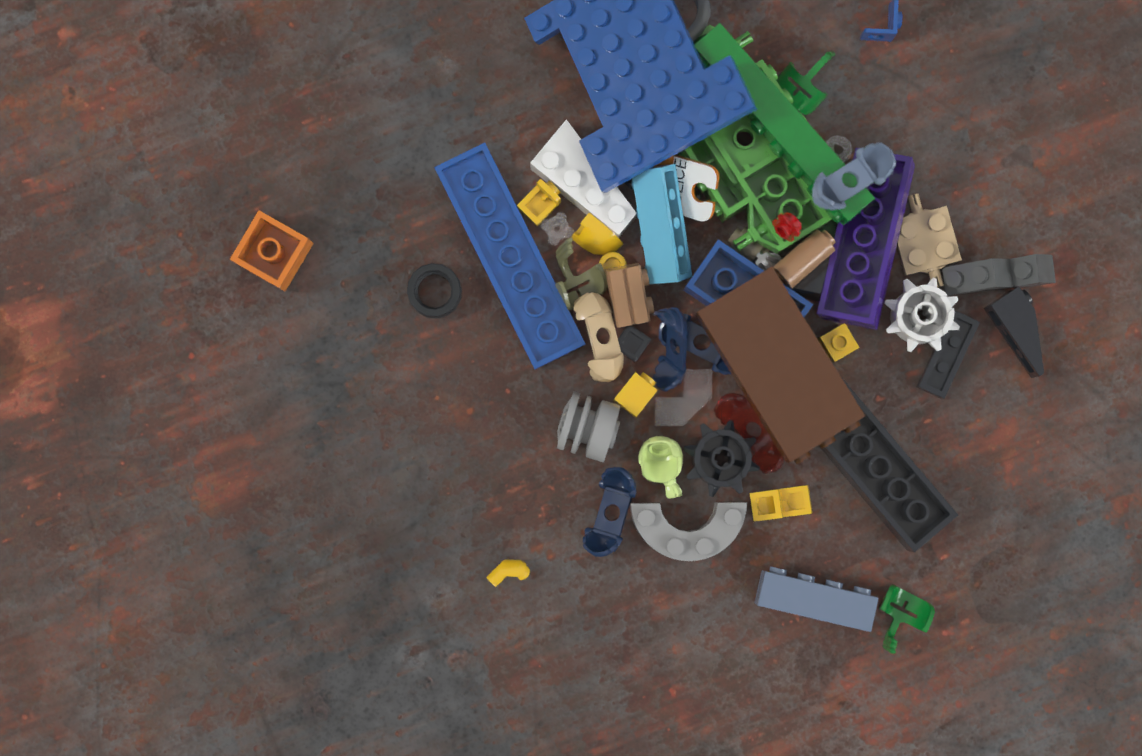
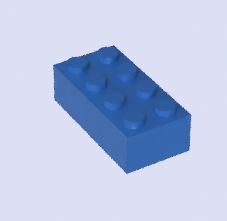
(725, 271)

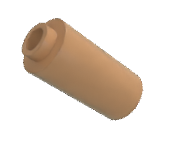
(805, 258)

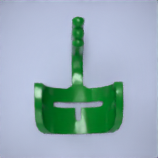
(800, 100)
(916, 605)

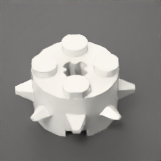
(935, 307)

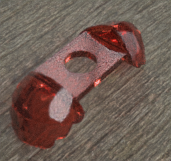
(738, 409)

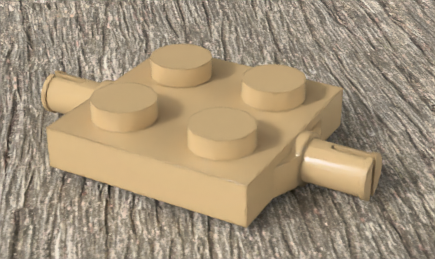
(927, 241)

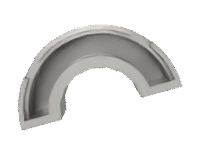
(692, 544)

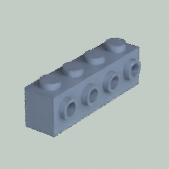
(816, 600)

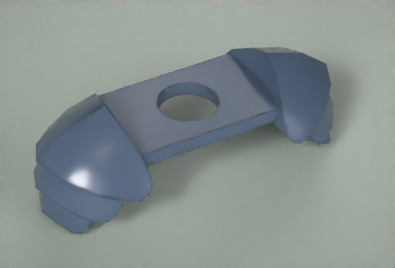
(871, 166)

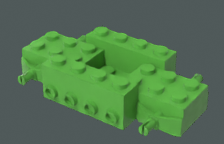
(755, 178)

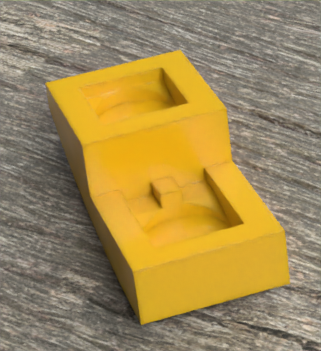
(781, 503)

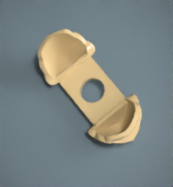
(597, 315)

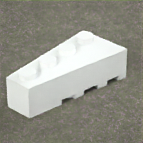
(568, 169)

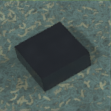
(633, 343)

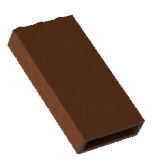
(780, 366)

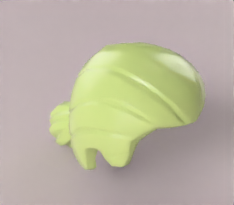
(662, 462)

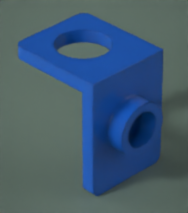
(889, 34)

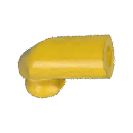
(509, 568)

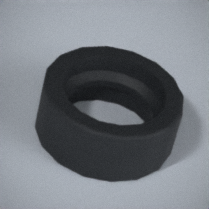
(419, 275)

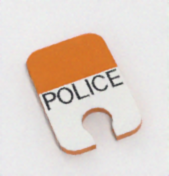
(689, 174)

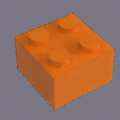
(271, 250)

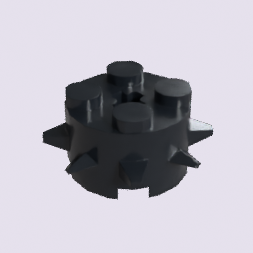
(735, 449)

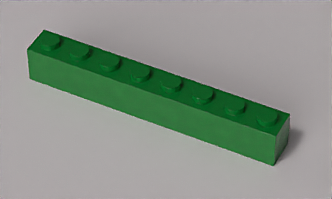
(782, 123)

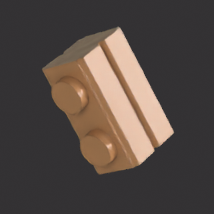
(628, 294)

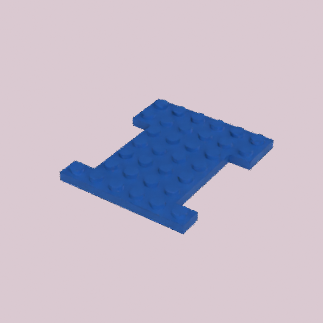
(641, 82)

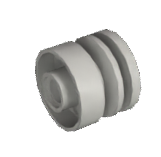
(590, 427)

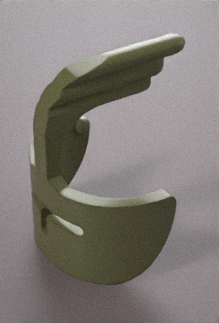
(595, 276)

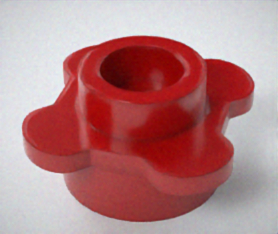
(787, 226)

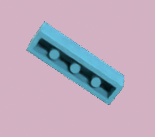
(662, 225)

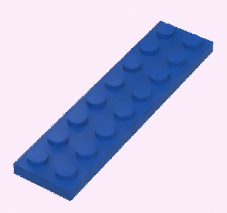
(509, 256)

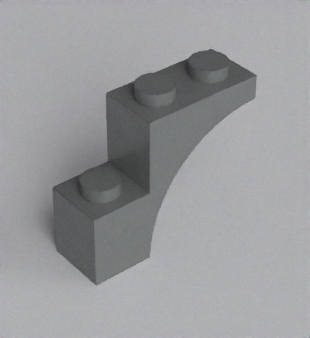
(999, 274)

